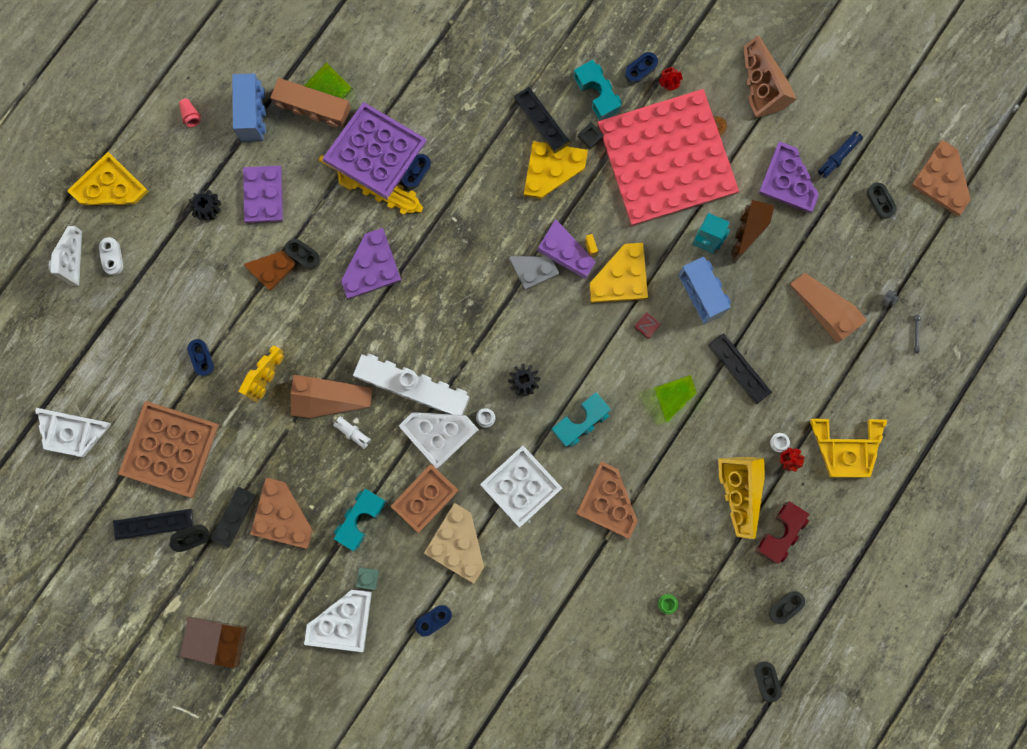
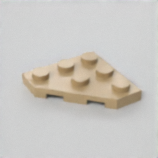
(457, 545)

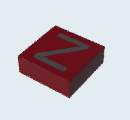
(647, 325)

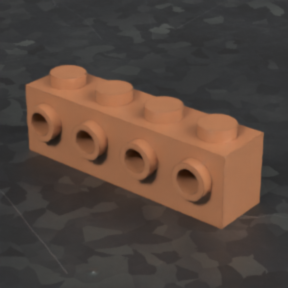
(310, 102)

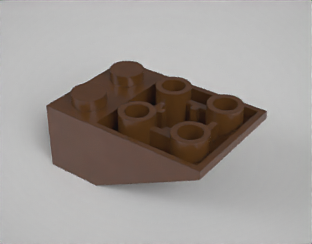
(754, 220)

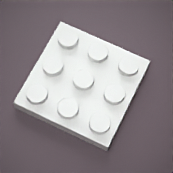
(521, 486)

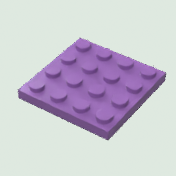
(374, 150)

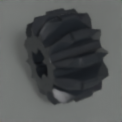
(199, 202)
(520, 374)

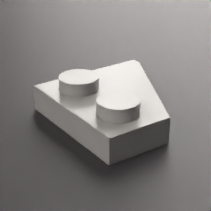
(533, 270)

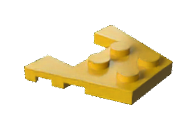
(849, 456)

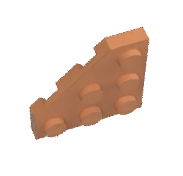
(944, 179)
(608, 502)
(281, 516)

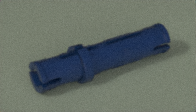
(834, 160)

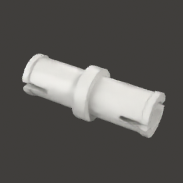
(352, 432)

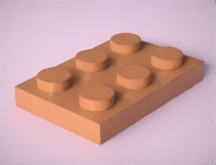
(424, 498)

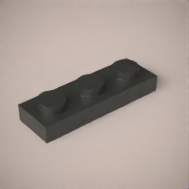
(233, 517)

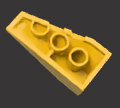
(743, 486)

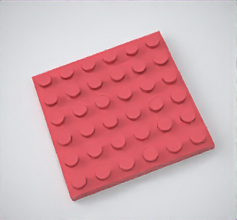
(667, 157)

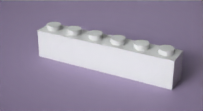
(426, 392)

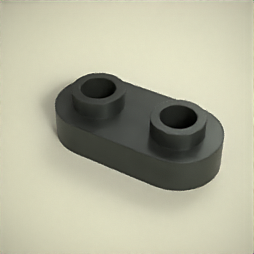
(883, 200)
(303, 254)
(190, 537)
(787, 609)
(767, 681)

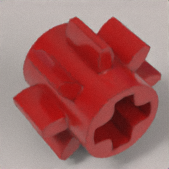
(670, 79)
(792, 459)

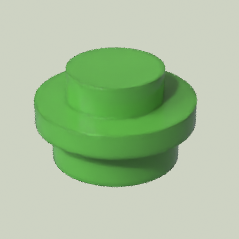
(668, 604)

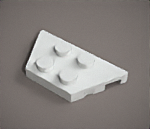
(69, 433)

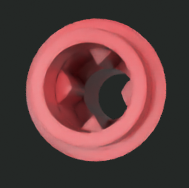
(189, 113)

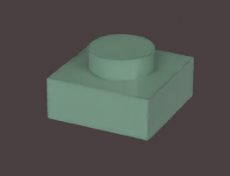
(367, 578)

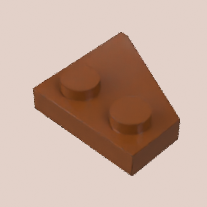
(271, 268)

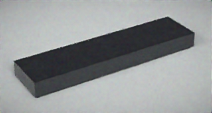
(541, 120)
(740, 368)
(153, 524)

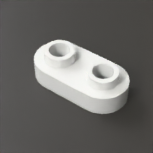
(110, 255)

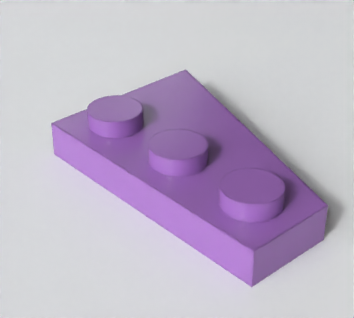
(566, 250)

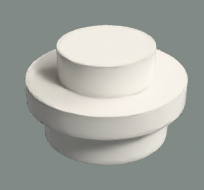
(408, 379)
(485, 418)
(780, 442)

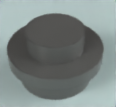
(890, 298)

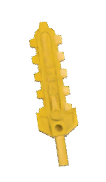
(403, 200)

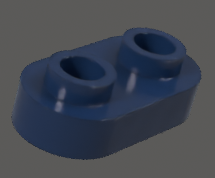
(640, 68)
(416, 172)
(201, 358)
(433, 620)

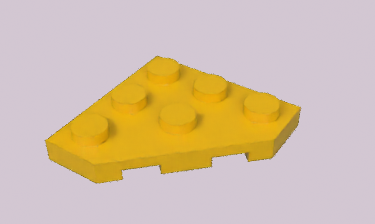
(552, 170)
(108, 185)
(621, 277)
(256, 380)

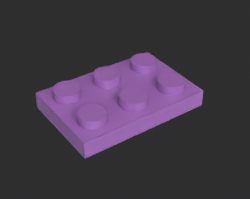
(263, 194)

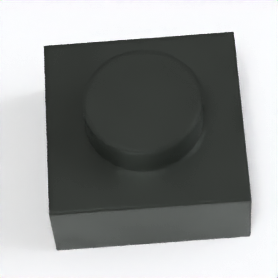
(590, 135)

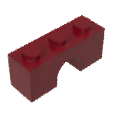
(793, 520)

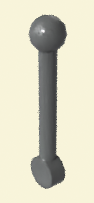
(916, 318)

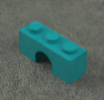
(591, 76)
(711, 233)
(595, 410)
(348, 533)

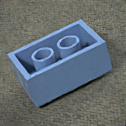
(248, 107)
(704, 290)

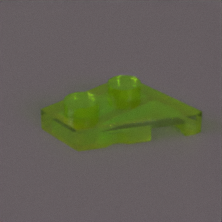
(329, 82)
(674, 395)

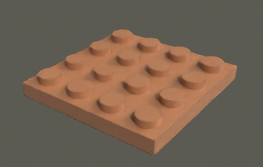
(169, 449)

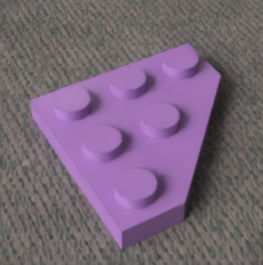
(789, 180)
(371, 266)

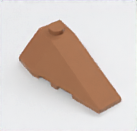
(768, 85)
(831, 310)
(322, 397)

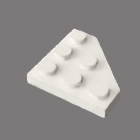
(67, 256)
(438, 434)
(342, 624)

